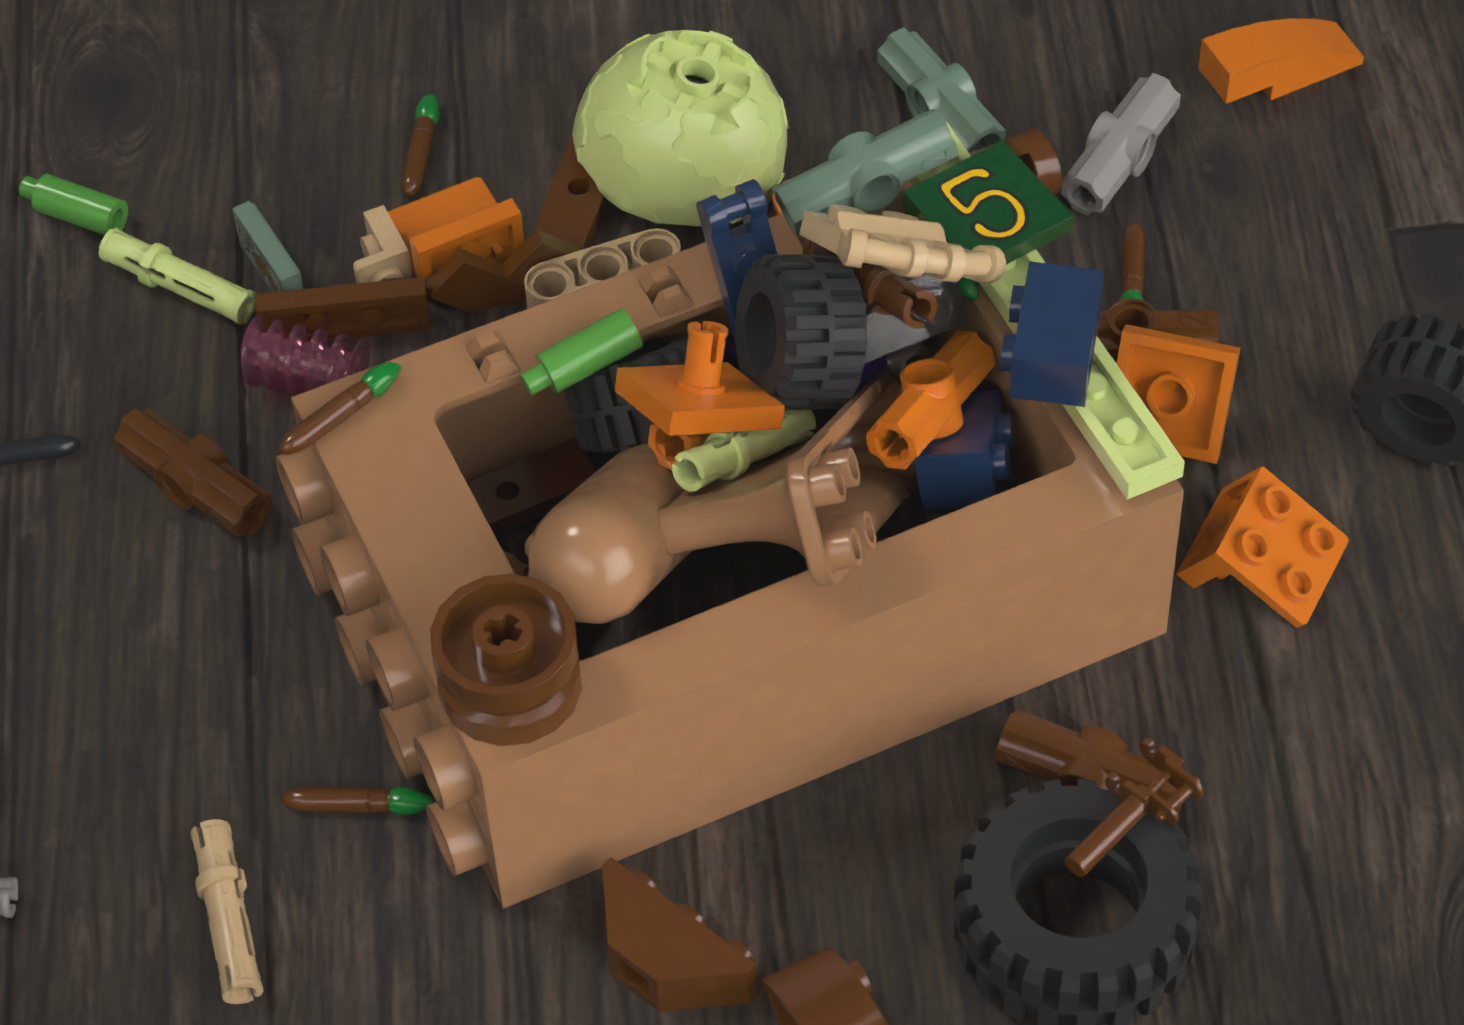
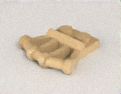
(900, 245)

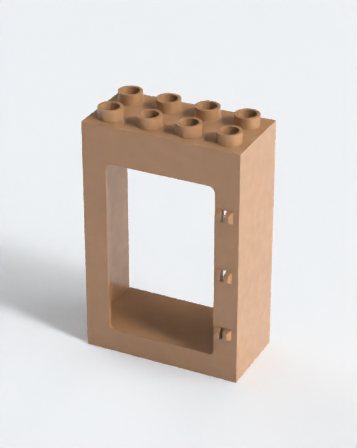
(737, 694)

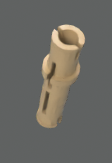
(222, 890)

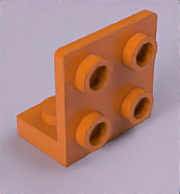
(457, 219)
(1268, 544)

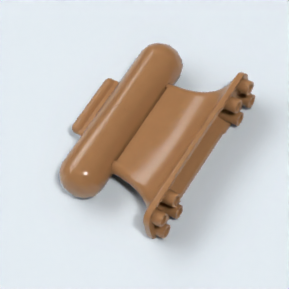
(636, 524)

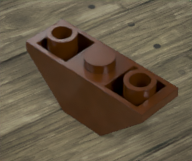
(667, 949)

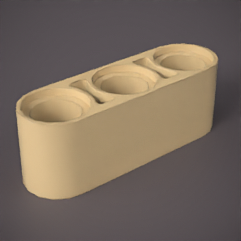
(596, 263)

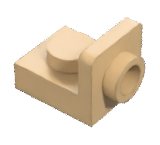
(383, 250)

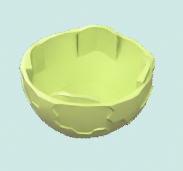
(670, 142)

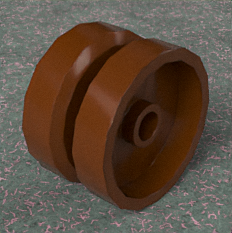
(506, 659)

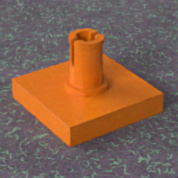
(1182, 385)
(702, 393)

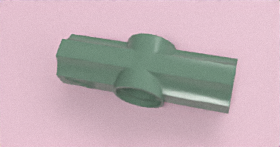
(935, 86)
(868, 169)

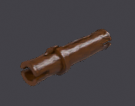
(889, 292)

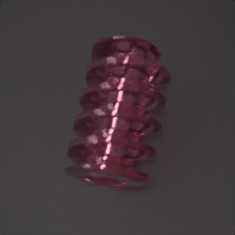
(295, 363)

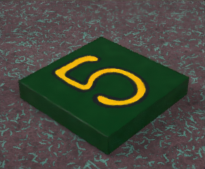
(991, 202)

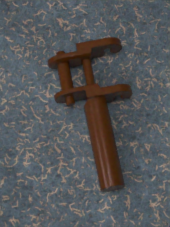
(1135, 804)

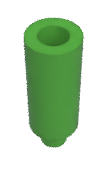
(75, 203)
(583, 353)

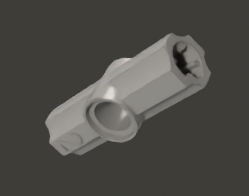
(1120, 144)

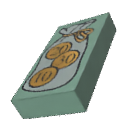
(265, 249)

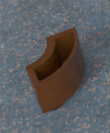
(822, 992)

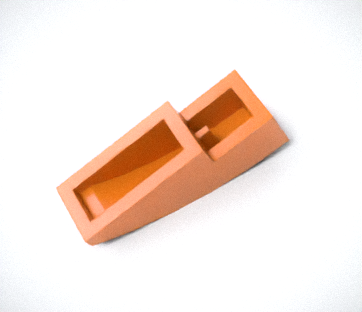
(1275, 57)

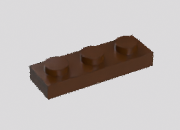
(351, 309)

